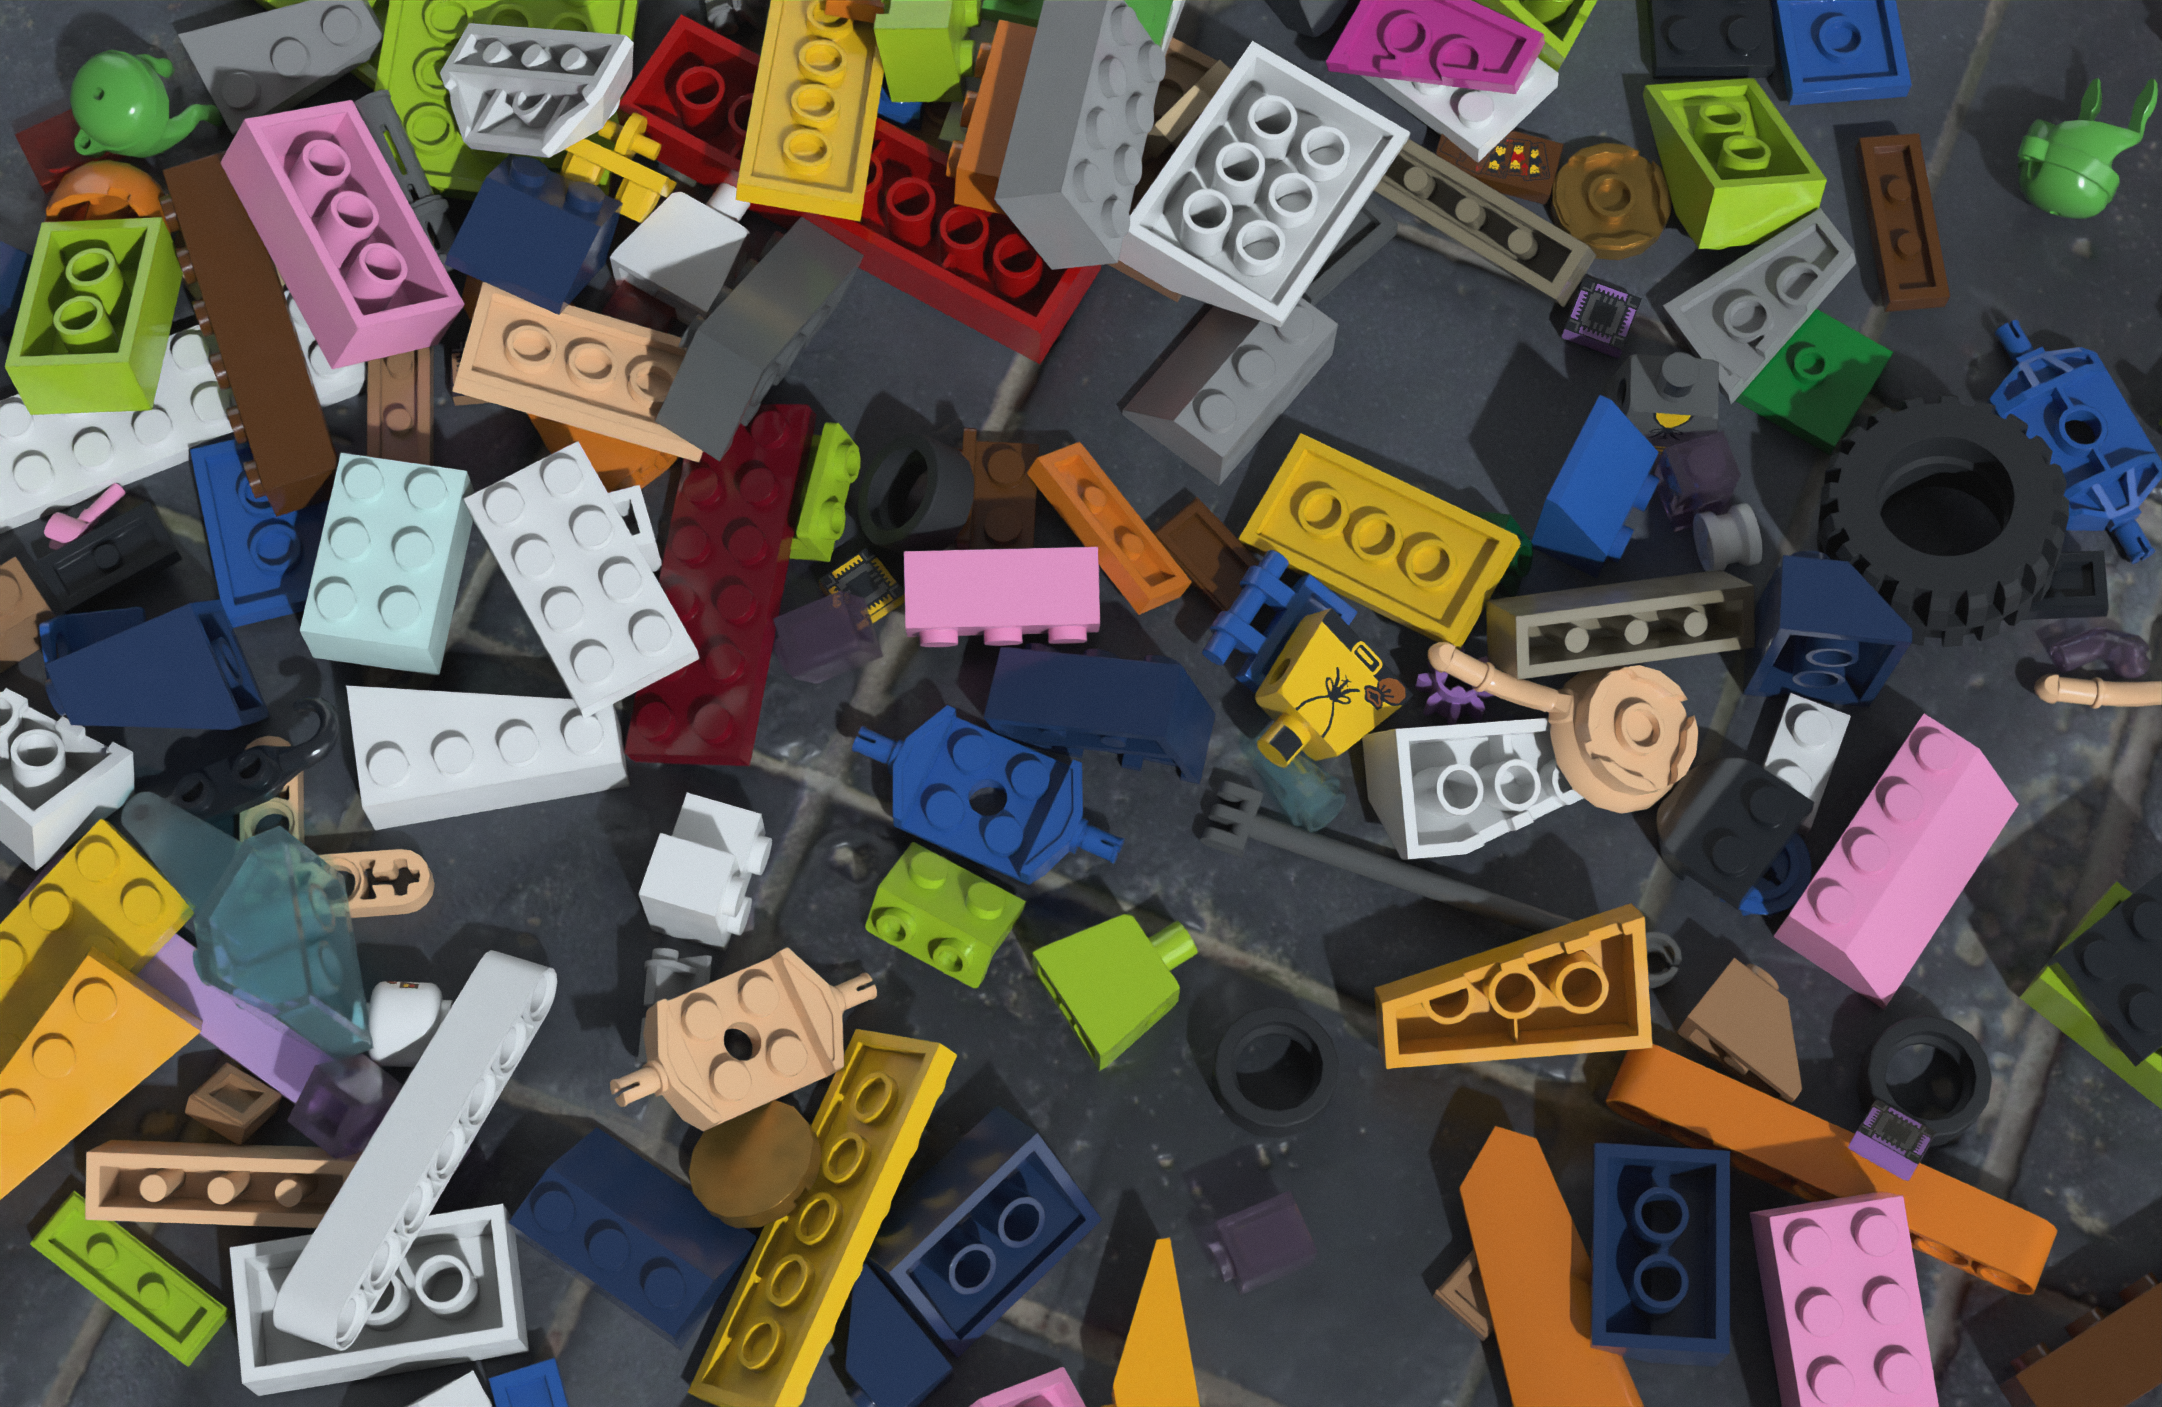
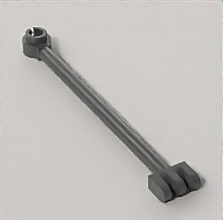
(1247, 824)

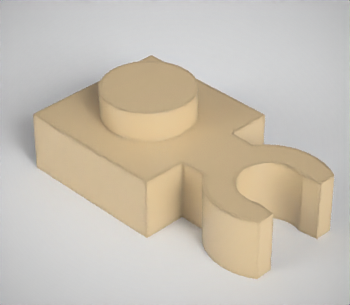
(1183, 115)

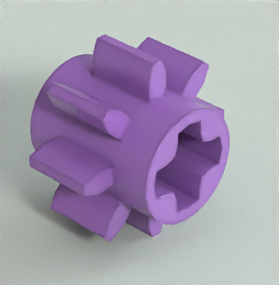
(1451, 703)

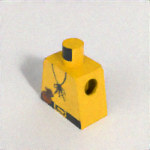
(1325, 692)

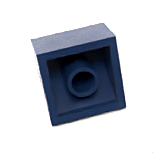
(535, 233)

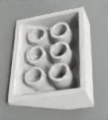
(1260, 189)

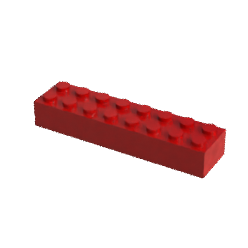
(910, 230)

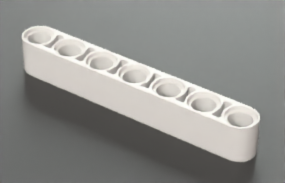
(414, 1152)

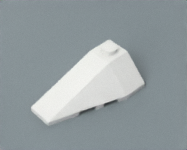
(1462, 783)

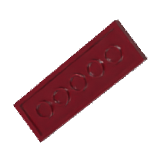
(726, 585)

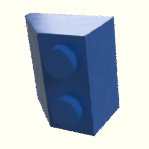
(1597, 491)

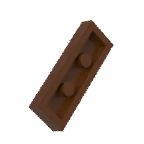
(1902, 222)

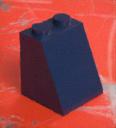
(161, 674)

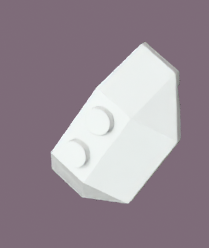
(534, 86)

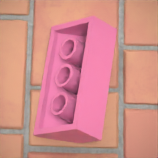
(1900, 862)

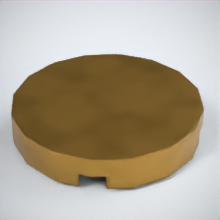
(1611, 200)
(755, 1165)

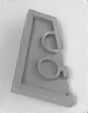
(282, 55)
(1761, 300)

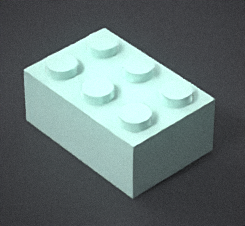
(388, 564)

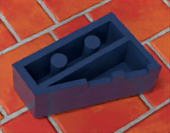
(1101, 705)

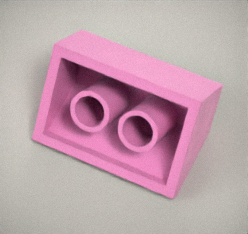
(1002, 595)

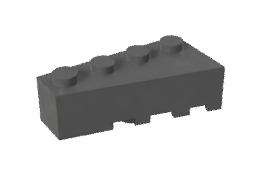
(755, 334)

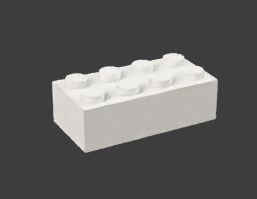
(444, 1306)

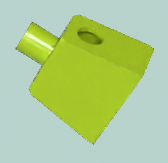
(1113, 981)

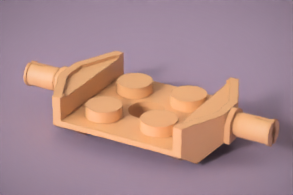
(784, 1012)

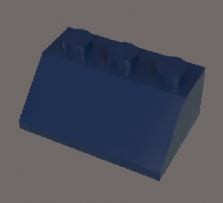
(1823, 634)
(980, 1229)
(632, 1235)
(1661, 1253)

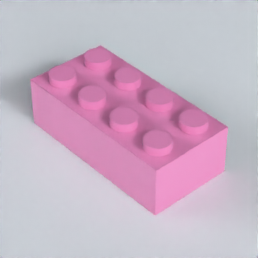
(341, 233)
(1844, 1303)

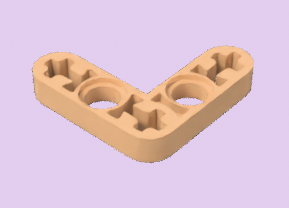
(383, 862)

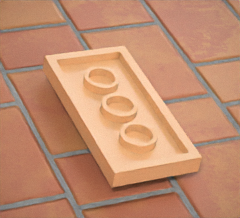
(572, 369)

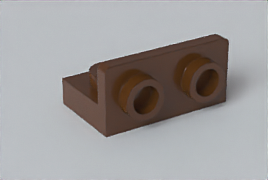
(1003, 495)

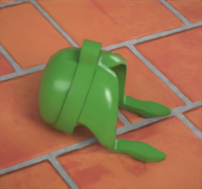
(126, 107)
(2070, 164)

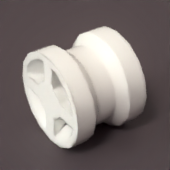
(1727, 538)

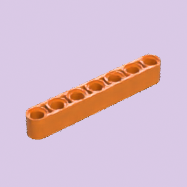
(1815, 1163)

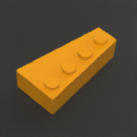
(1526, 999)
(81, 1058)

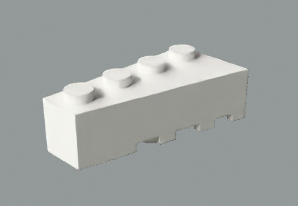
(475, 752)
(54, 781)

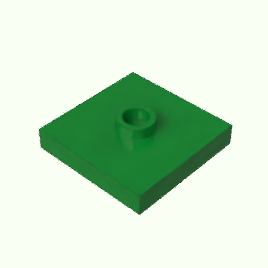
(1817, 380)

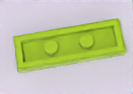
(131, 1280)

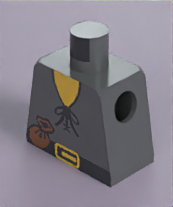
(1667, 396)

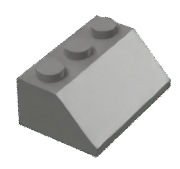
(1231, 384)

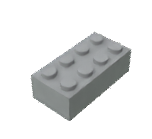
(1081, 131)

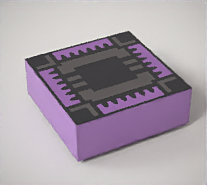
(1601, 318)
(1892, 1140)

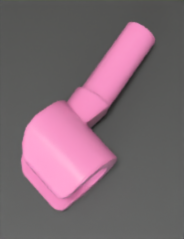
(65, 529)

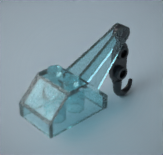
(267, 908)

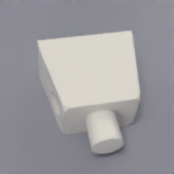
(687, 251)

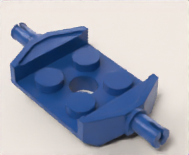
(2104, 477)
(952, 760)

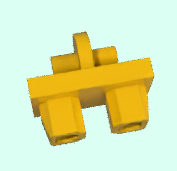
(640, 185)

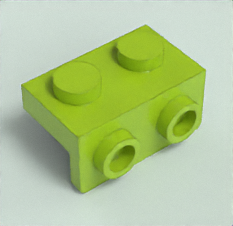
(821, 513)
(943, 914)

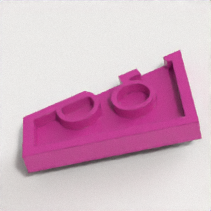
(1437, 44)

